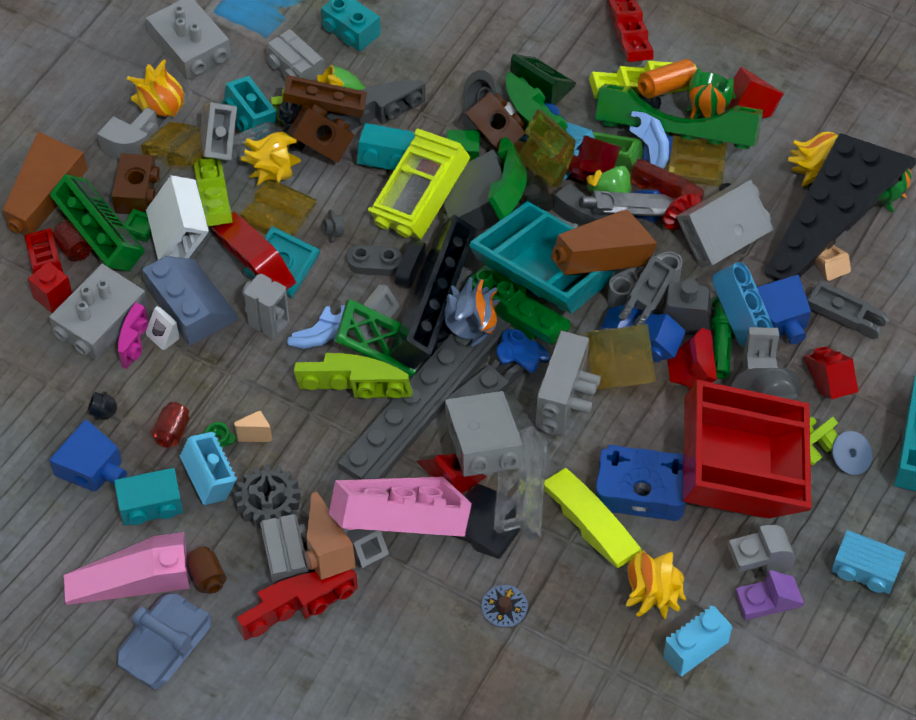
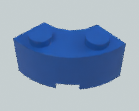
(663, 331)

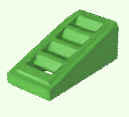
(630, 149)

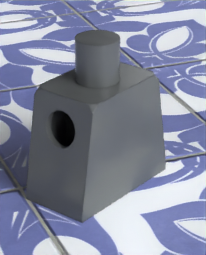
(687, 305)

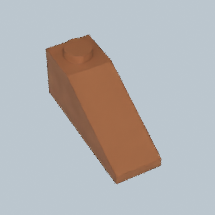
(328, 545)

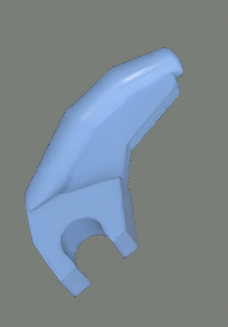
(654, 136)
(320, 333)

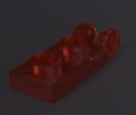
(655, 178)

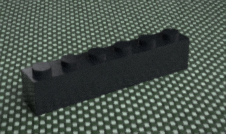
(429, 299)

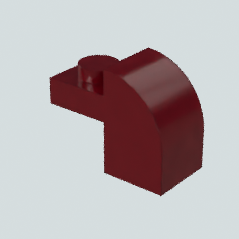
(593, 156)

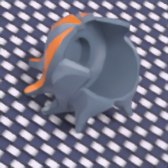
(471, 312)

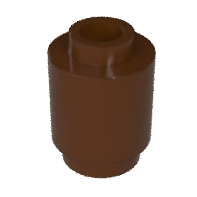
(205, 570)

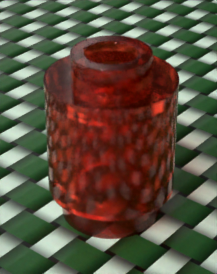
(71, 241)
(171, 425)

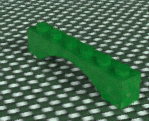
(736, 125)

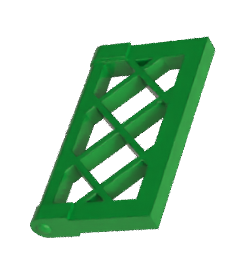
(372, 317)

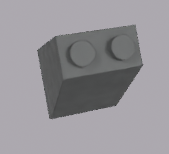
(471, 191)

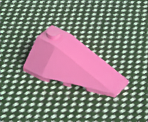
(141, 569)

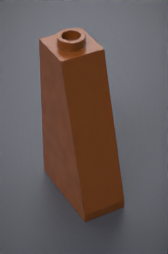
(41, 171)
(604, 245)

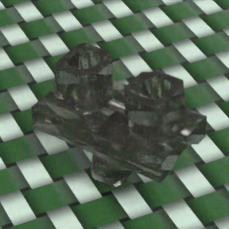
(537, 192)

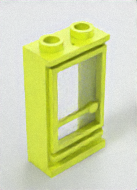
(419, 184)

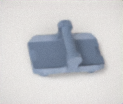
(162, 639)

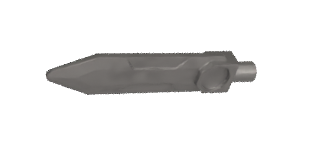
(637, 203)

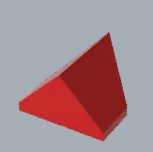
(755, 93)
(449, 468)

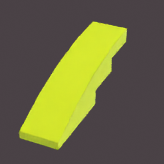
(625, 77)
(592, 517)

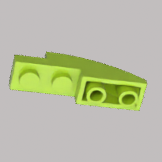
(212, 191)
(362, 374)

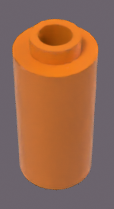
(666, 78)

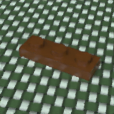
(325, 95)

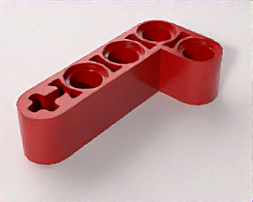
(253, 250)

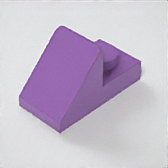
(768, 597)

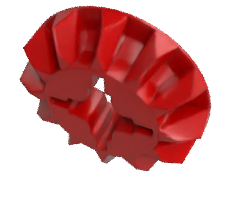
(677, 207)

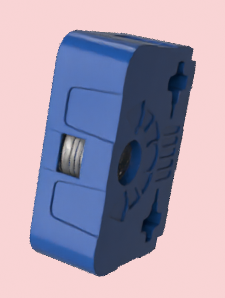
(635, 472)

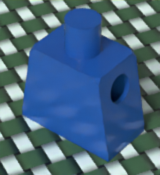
(787, 307)
(88, 459)

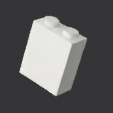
(177, 218)

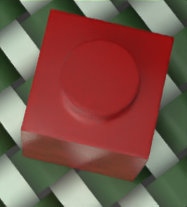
(49, 286)

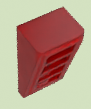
(45, 252)

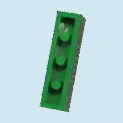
(97, 222)

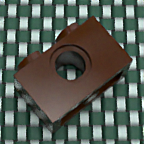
(483, 110)
(333, 143)
(134, 183)

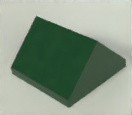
(540, 75)

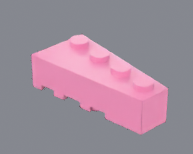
(400, 505)

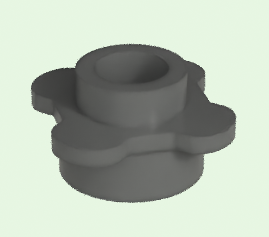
(333, 226)

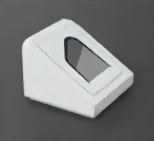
(162, 329)

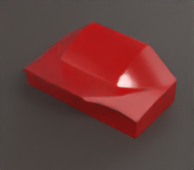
(694, 361)

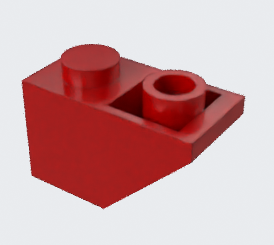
(832, 372)

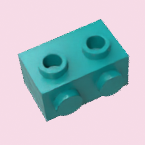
(351, 22)
(251, 104)
(383, 146)
(148, 497)

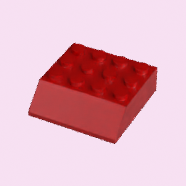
(746, 451)

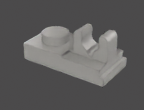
(381, 301)

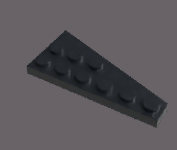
(838, 198)

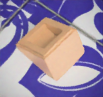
(833, 263)
(253, 428)

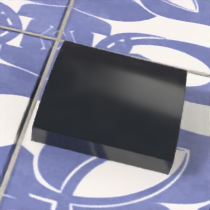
(480, 523)

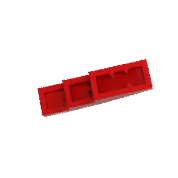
(631, 30)

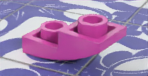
(129, 340)

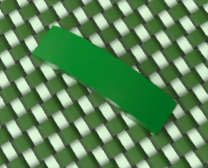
(508, 191)

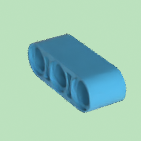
(740, 300)

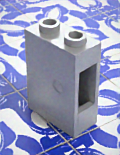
(188, 37)
(725, 222)
(96, 311)
(562, 382)
(483, 433)

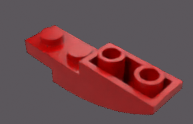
(300, 593)

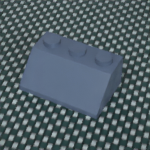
(188, 297)

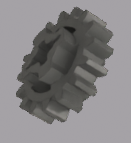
(253, 493)

